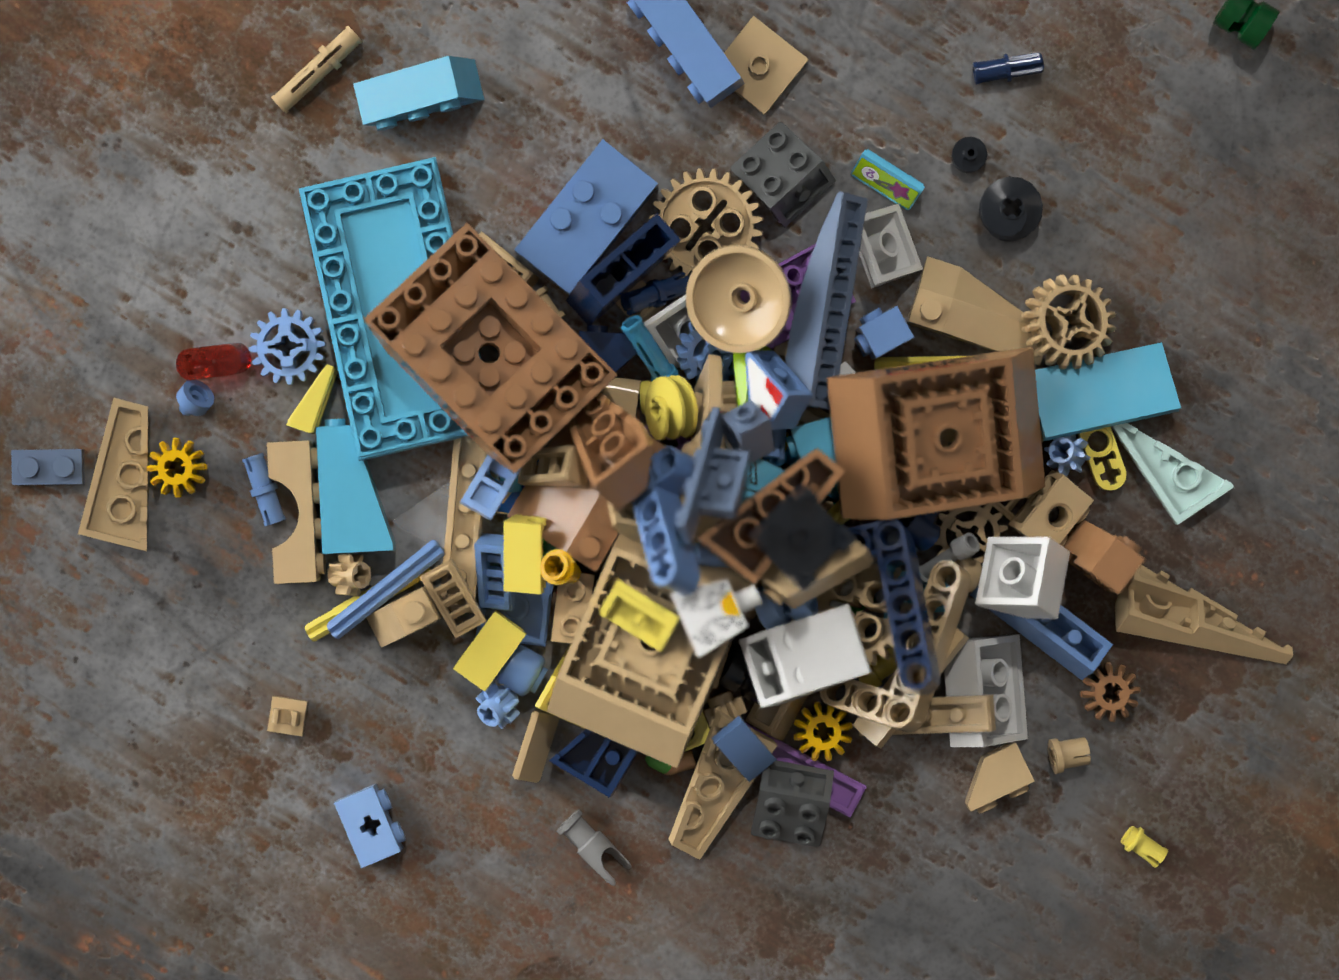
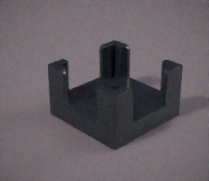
(800, 536)

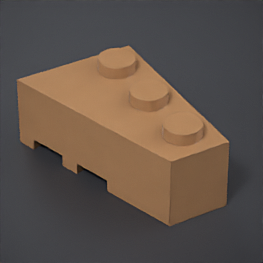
(1103, 557)

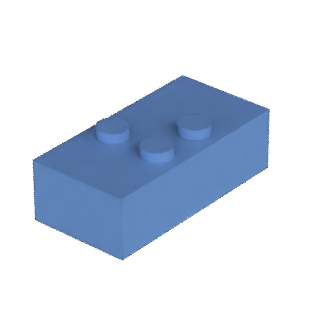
(586, 217)

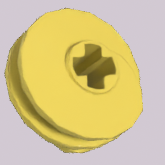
(671, 408)

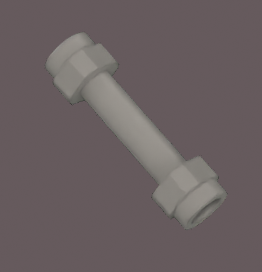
(961, 549)

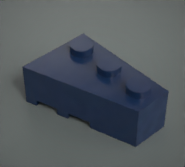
(596, 761)

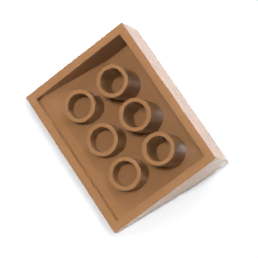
(575, 516)

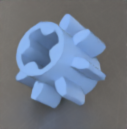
(1058, 453)
(497, 706)

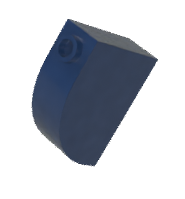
(622, 269)

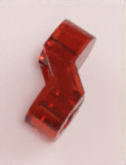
(197, 362)

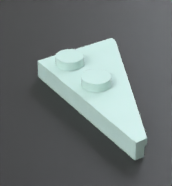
(1177, 481)

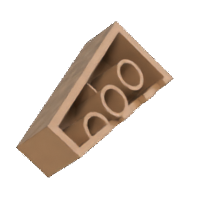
(729, 537)

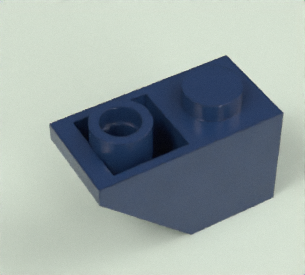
(612, 348)

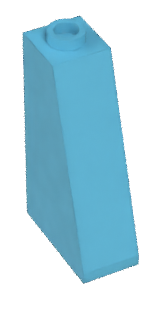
(348, 496)

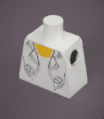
(715, 613)

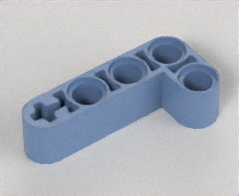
(669, 559)

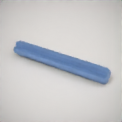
(385, 589)

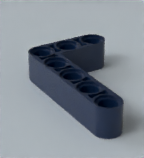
(895, 594)

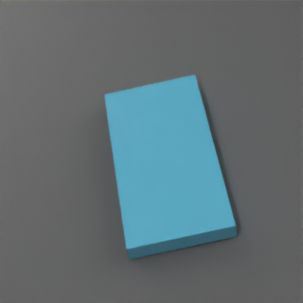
(1106, 393)

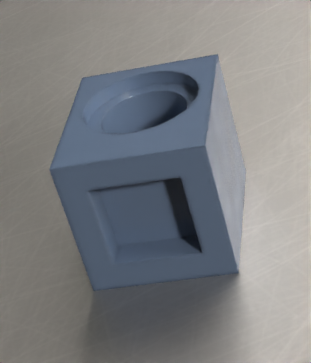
(748, 430)

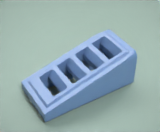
(491, 549)

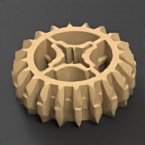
(1093, 331)

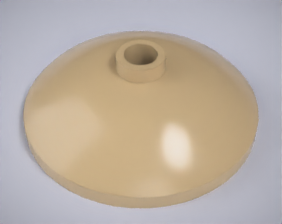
(716, 302)

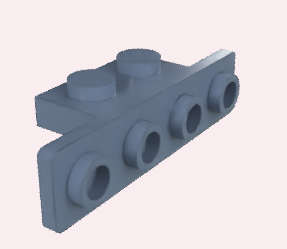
(715, 482)

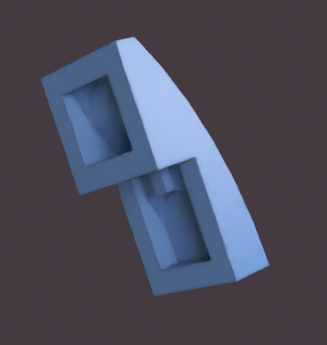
(743, 748)

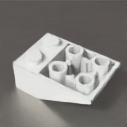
(805, 656)

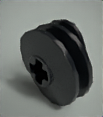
(1010, 190)

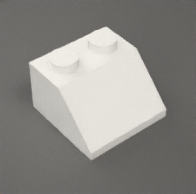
(1023, 576)

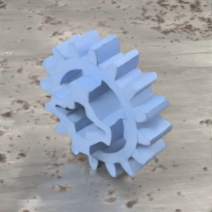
(286, 330)

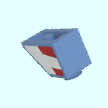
(775, 389)

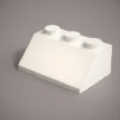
(990, 668)

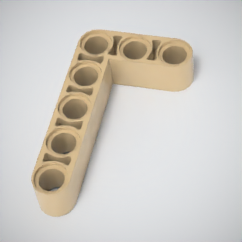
(900, 696)

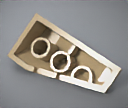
(966, 309)

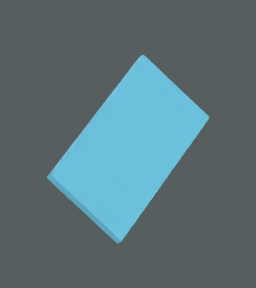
(365, 243)

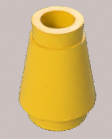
(559, 568)

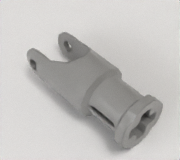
(591, 844)

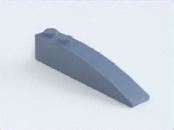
(826, 298)

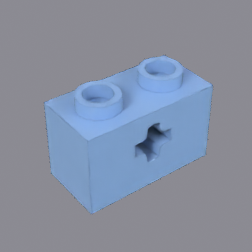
(367, 845)

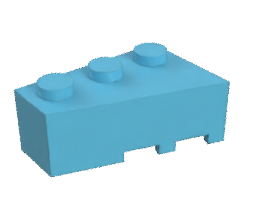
(417, 91)

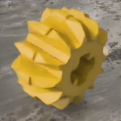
(178, 480)
(815, 740)

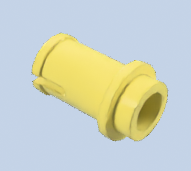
(1145, 847)

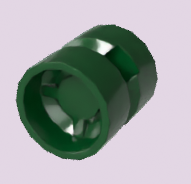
(1248, 19)

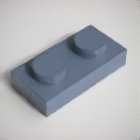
(48, 467)

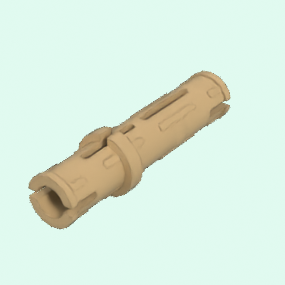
(287, 99)

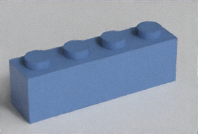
(691, 48)
(1063, 639)

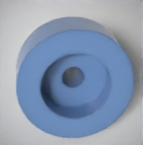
(194, 398)

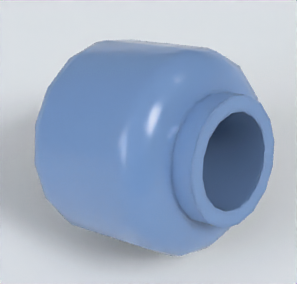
(522, 671)

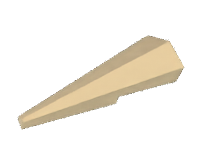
(1165, 612)

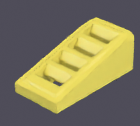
(313, 405)

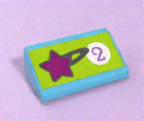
(887, 179)

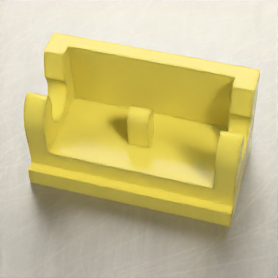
(523, 554)
(639, 615)
(490, 650)

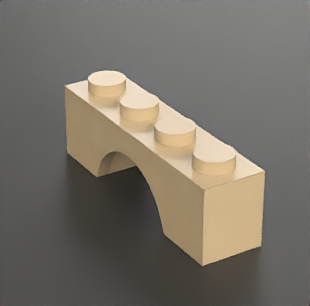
(299, 556)

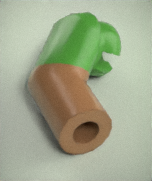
(687, 763)

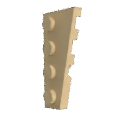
(119, 484)
(710, 794)

